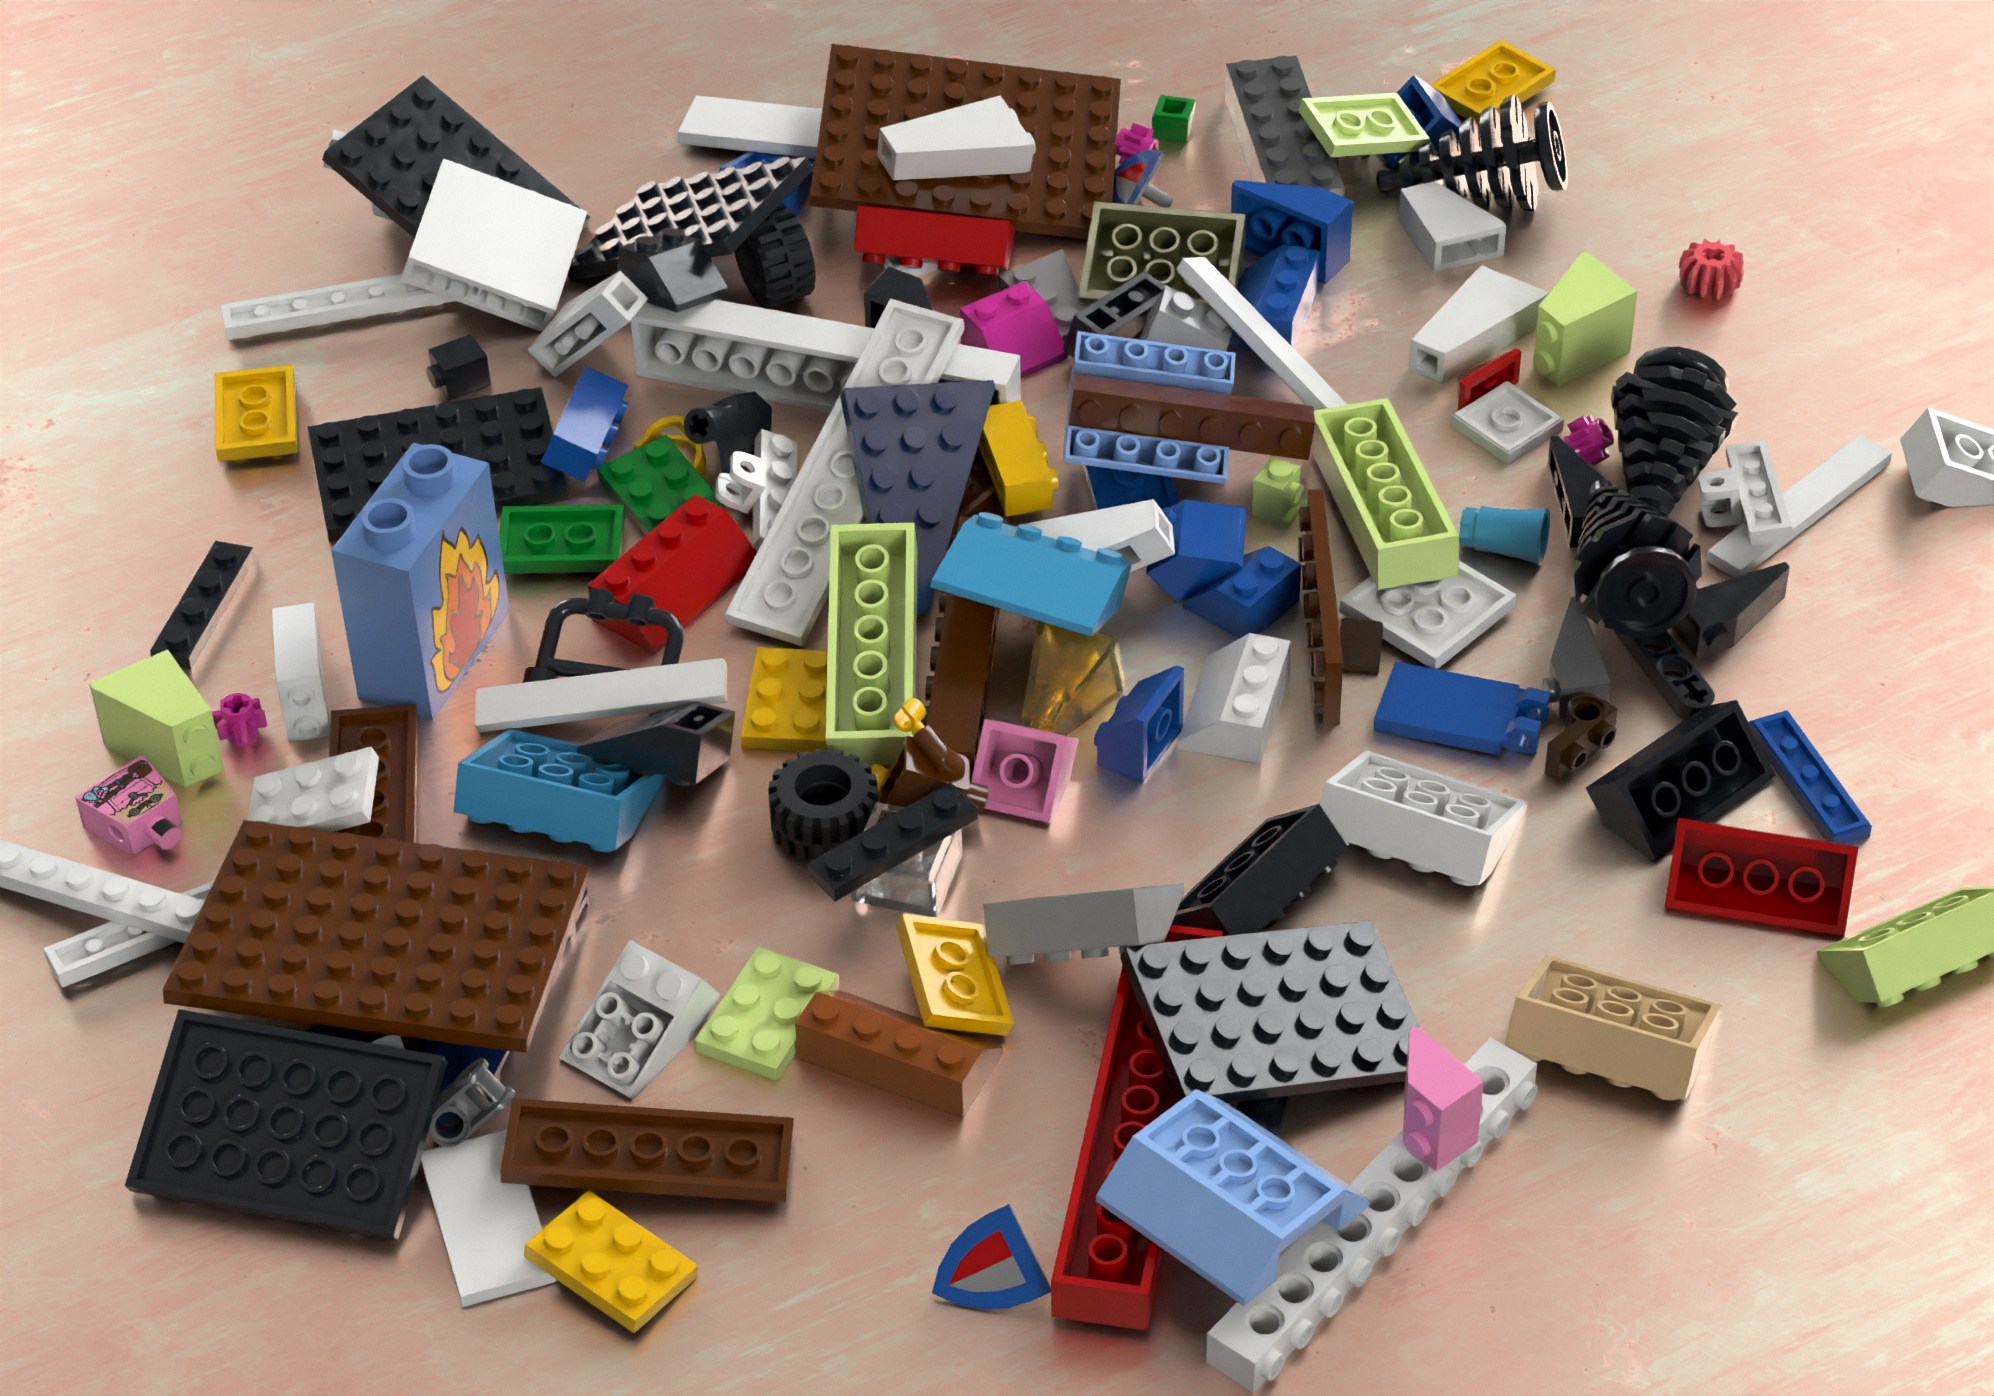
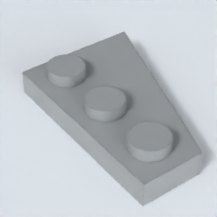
(1054, 283)

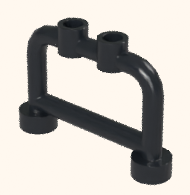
(601, 607)

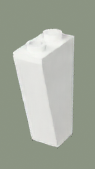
(958, 143)
(587, 322)
(1475, 324)
(1134, 530)
(300, 672)

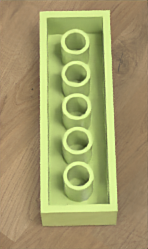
(1384, 494)
(870, 638)

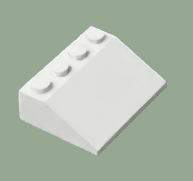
(1421, 817)

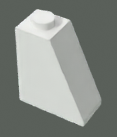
(1449, 227)

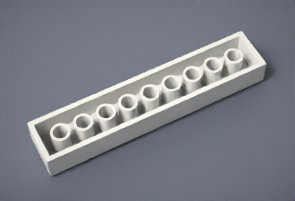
(781, 354)

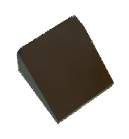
(1361, 644)

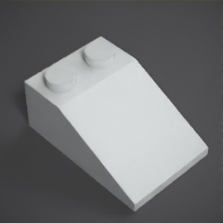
(1950, 460)

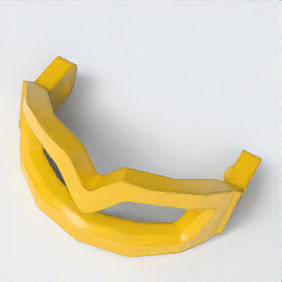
(652, 433)

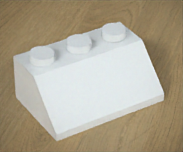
(1238, 699)

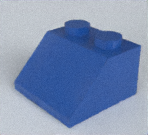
(1431, 113)
(1206, 547)
(1252, 595)
(1142, 725)

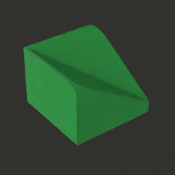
(1173, 118)

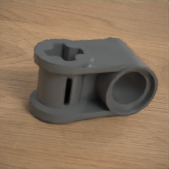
(475, 1098)

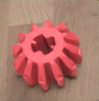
(1711, 269)

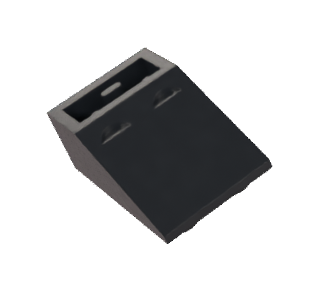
(673, 742)

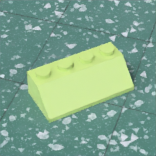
(1915, 947)

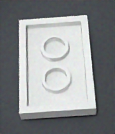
(318, 794)

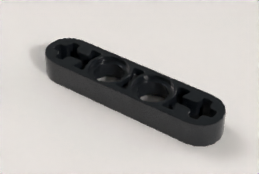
(1671, 659)

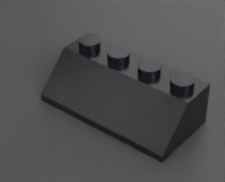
(1683, 774)
(1263, 874)

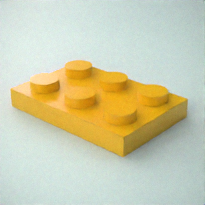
(1493, 77)
(255, 413)
(786, 701)
(953, 975)
(611, 1261)

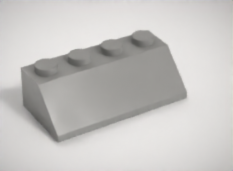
(1080, 922)

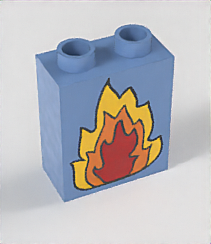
(421, 579)

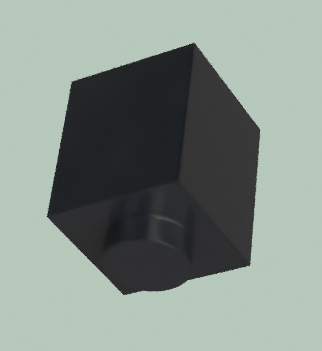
(458, 367)

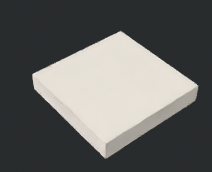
(1507, 422)

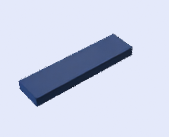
(1810, 779)

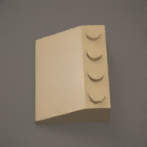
(1612, 1027)

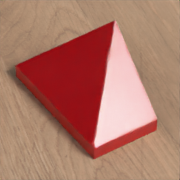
(1488, 376)

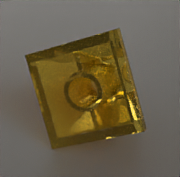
(1070, 678)

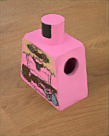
(132, 809)

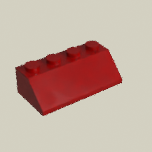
(933, 239)
(681, 566)
(1761, 876)

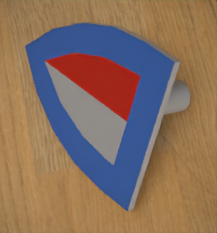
(1133, 180)
(991, 1265)

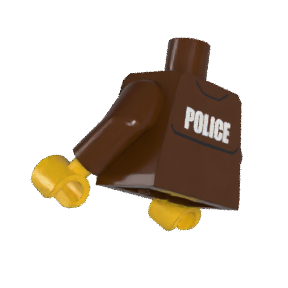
(923, 764)

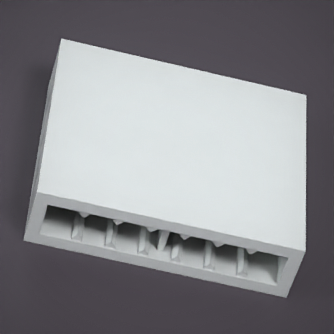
(494, 246)

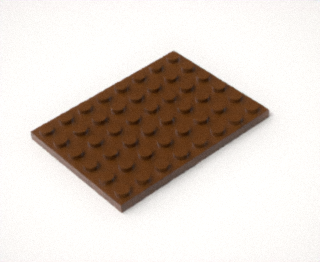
(1065, 112)
(380, 936)

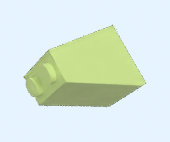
(1583, 321)
(158, 715)

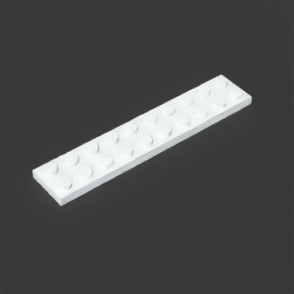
(792, 567)

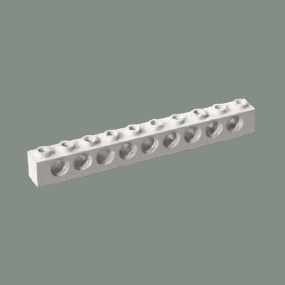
(1326, 1263)

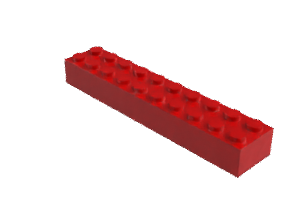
(1102, 1264)

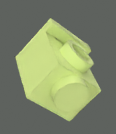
(1278, 492)

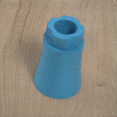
(1506, 532)

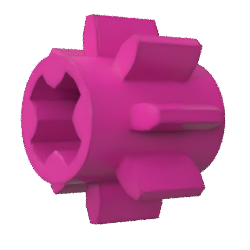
(1134, 141)
(1590, 439)
(239, 719)

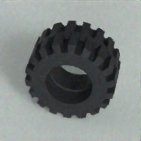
(777, 260)
(820, 802)

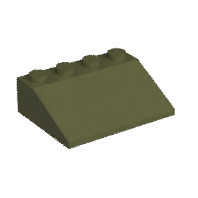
(1155, 240)

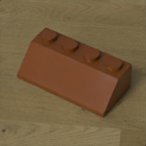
(894, 1051)

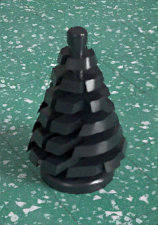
(1490, 159)
(1670, 422)
(1634, 565)

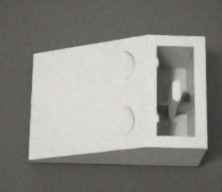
(639, 1020)

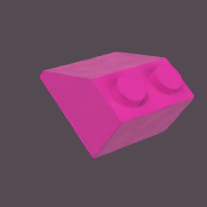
(1017, 324)

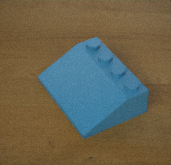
(1033, 574)
(552, 790)

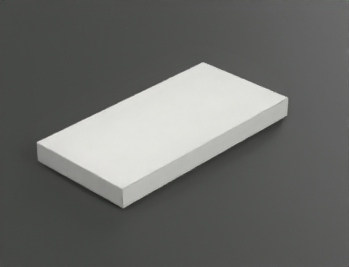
(751, 126)
(483, 1219)

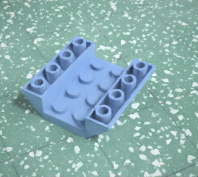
(1157, 365)
(1223, 1193)

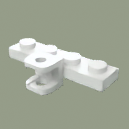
(764, 485)
(1747, 490)

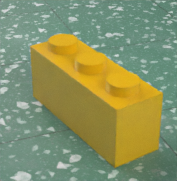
(1017, 460)

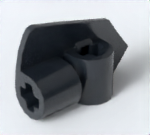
(730, 423)

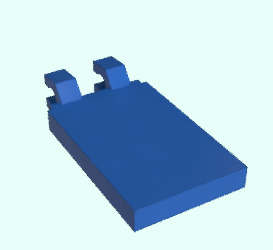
(1122, 487)
(1461, 710)

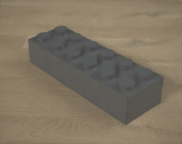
(1271, 132)

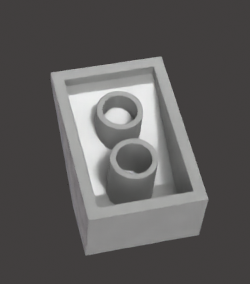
(1185, 322)

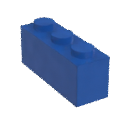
(587, 425)

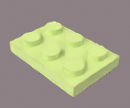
(1363, 124)
(759, 1013)

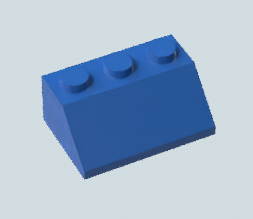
(1281, 290)

